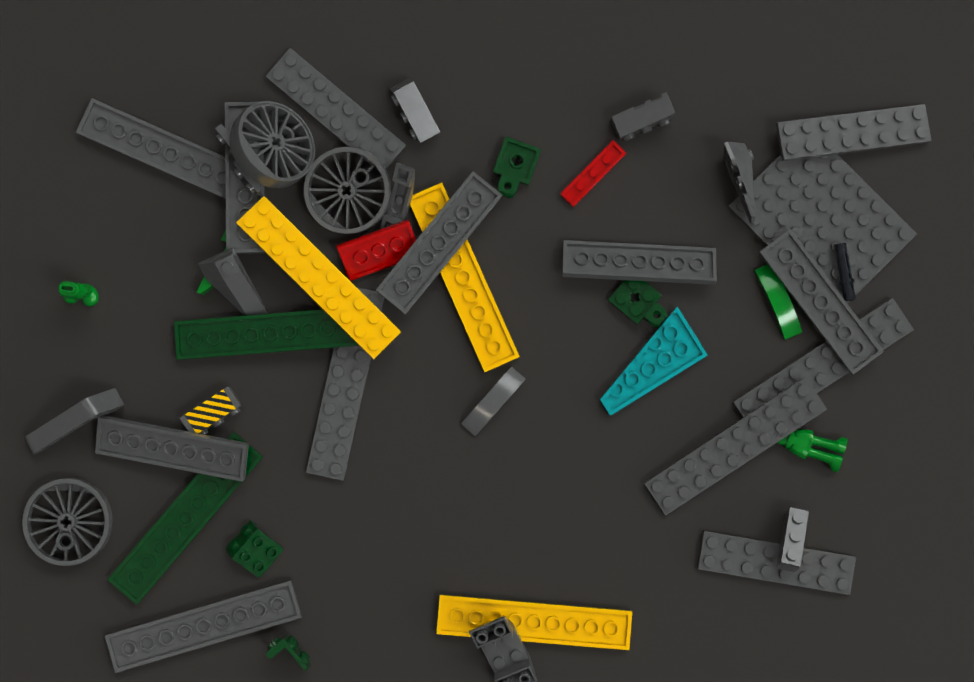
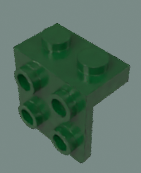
(253, 549)
(291, 645)

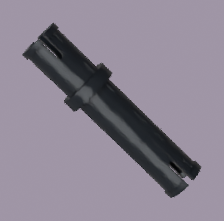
(846, 280)

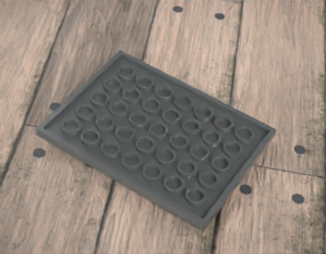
(824, 207)

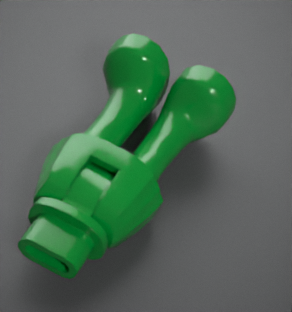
(76, 291)
(800, 444)

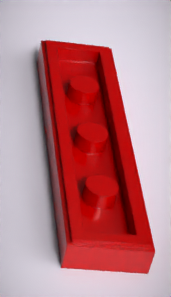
(593, 173)

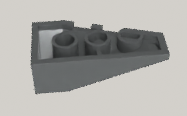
(739, 165)
(232, 281)

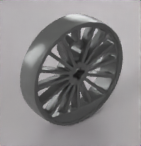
(272, 144)
(322, 215)
(69, 485)

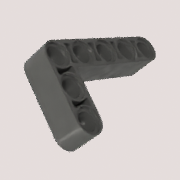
(73, 418)

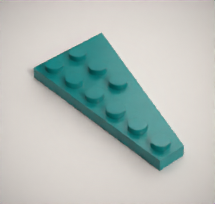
(663, 356)

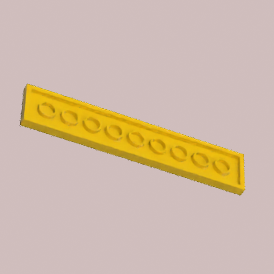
(318, 277)
(469, 290)
(538, 621)

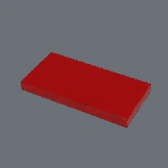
(376, 250)

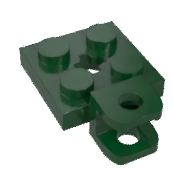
(511, 174)
(645, 308)

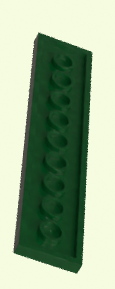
(258, 334)
(176, 530)

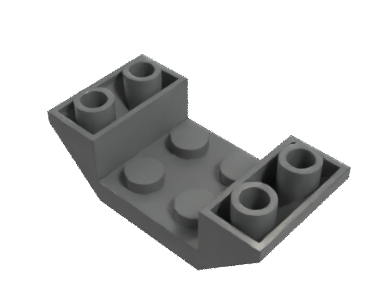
(504, 651)

